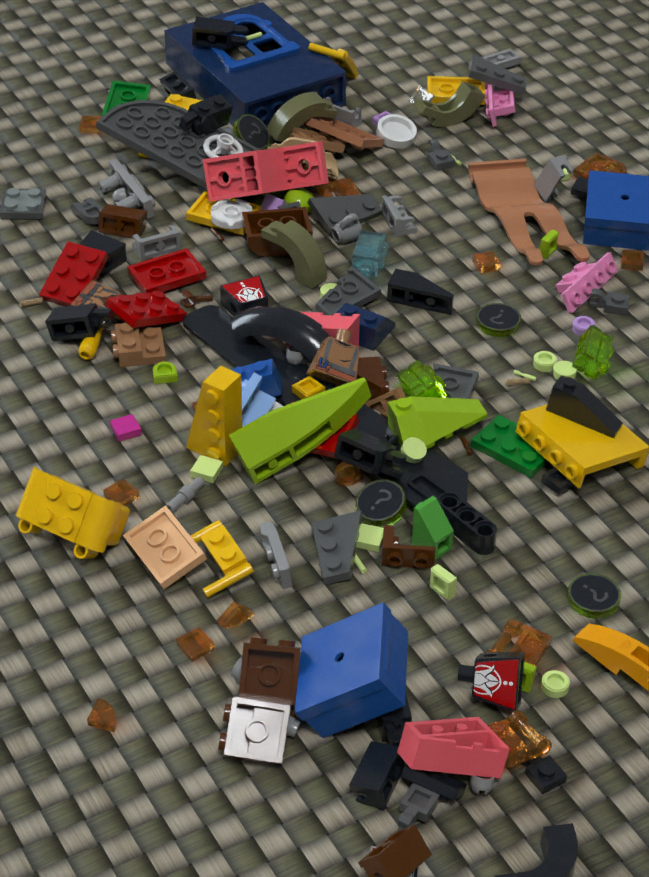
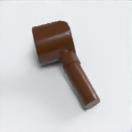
(190, 300)

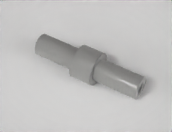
(185, 494)

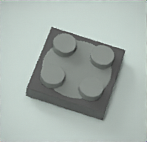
(23, 203)

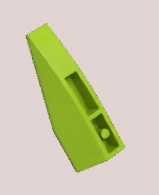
(296, 429)

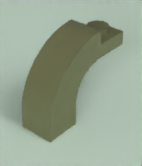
(454, 110)
(298, 111)
(302, 248)

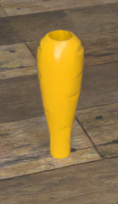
(89, 346)

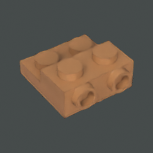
(329, 143)
(137, 345)

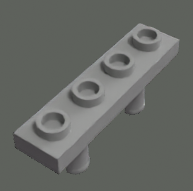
(136, 193)

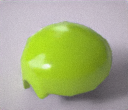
(300, 195)

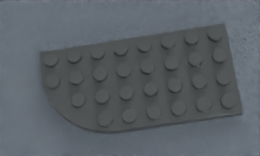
(155, 131)

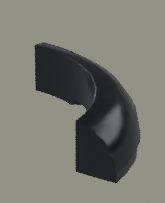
(283, 324)

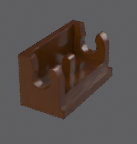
(122, 221)
(397, 854)

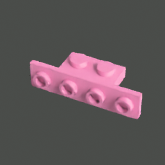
(498, 103)
(578, 284)

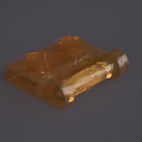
(598, 162)
(340, 187)
(529, 641)
(519, 751)

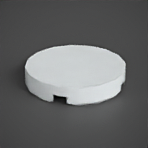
(229, 214)

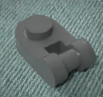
(87, 211)

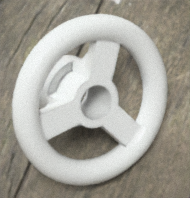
(224, 145)

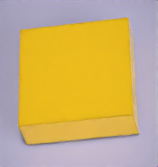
(307, 387)

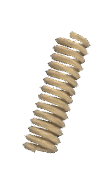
(31, 302)
(520, 381)

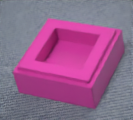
(125, 427)

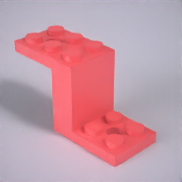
(265, 171)

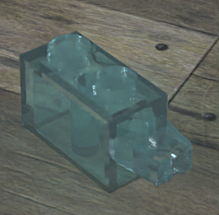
(370, 253)

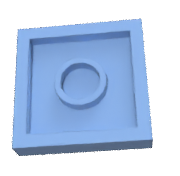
(254, 402)

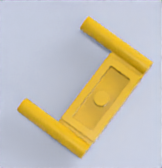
(339, 56)
(225, 554)

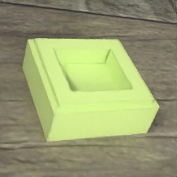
(206, 468)
(370, 537)
(443, 582)

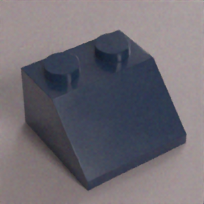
(373, 326)

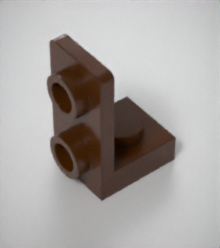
(405, 555)

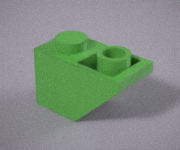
(432, 527)

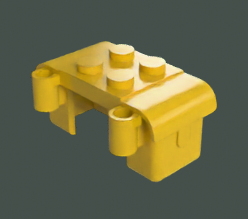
(71, 514)

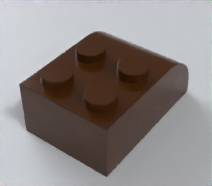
(257, 220)

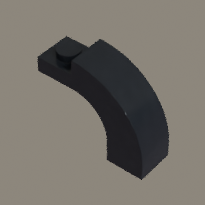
(559, 851)

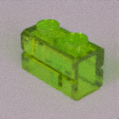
(593, 352)
(421, 381)

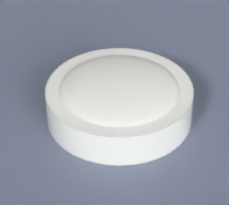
(397, 131)

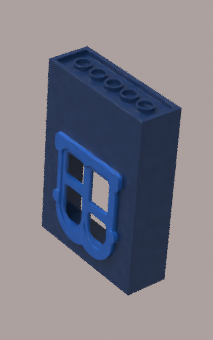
(259, 82)

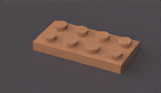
(344, 132)

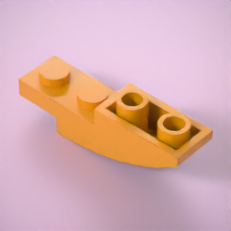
(616, 651)

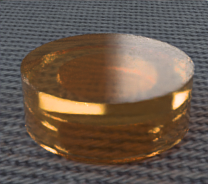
(347, 474)

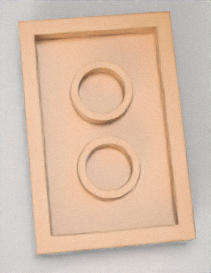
(164, 547)

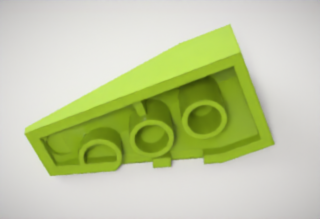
(432, 417)

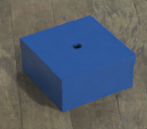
(617, 210)
(352, 671)

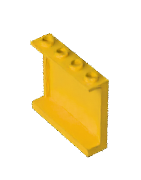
(576, 448)

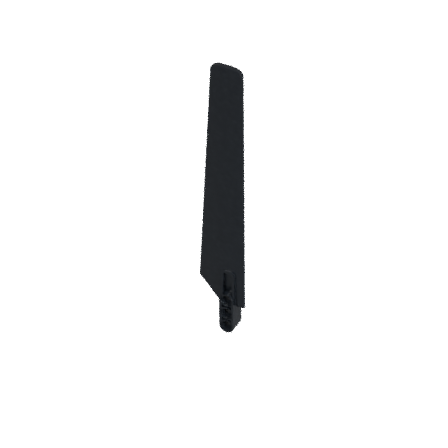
(419, 481)

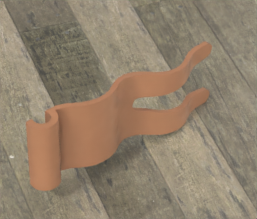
(510, 193)

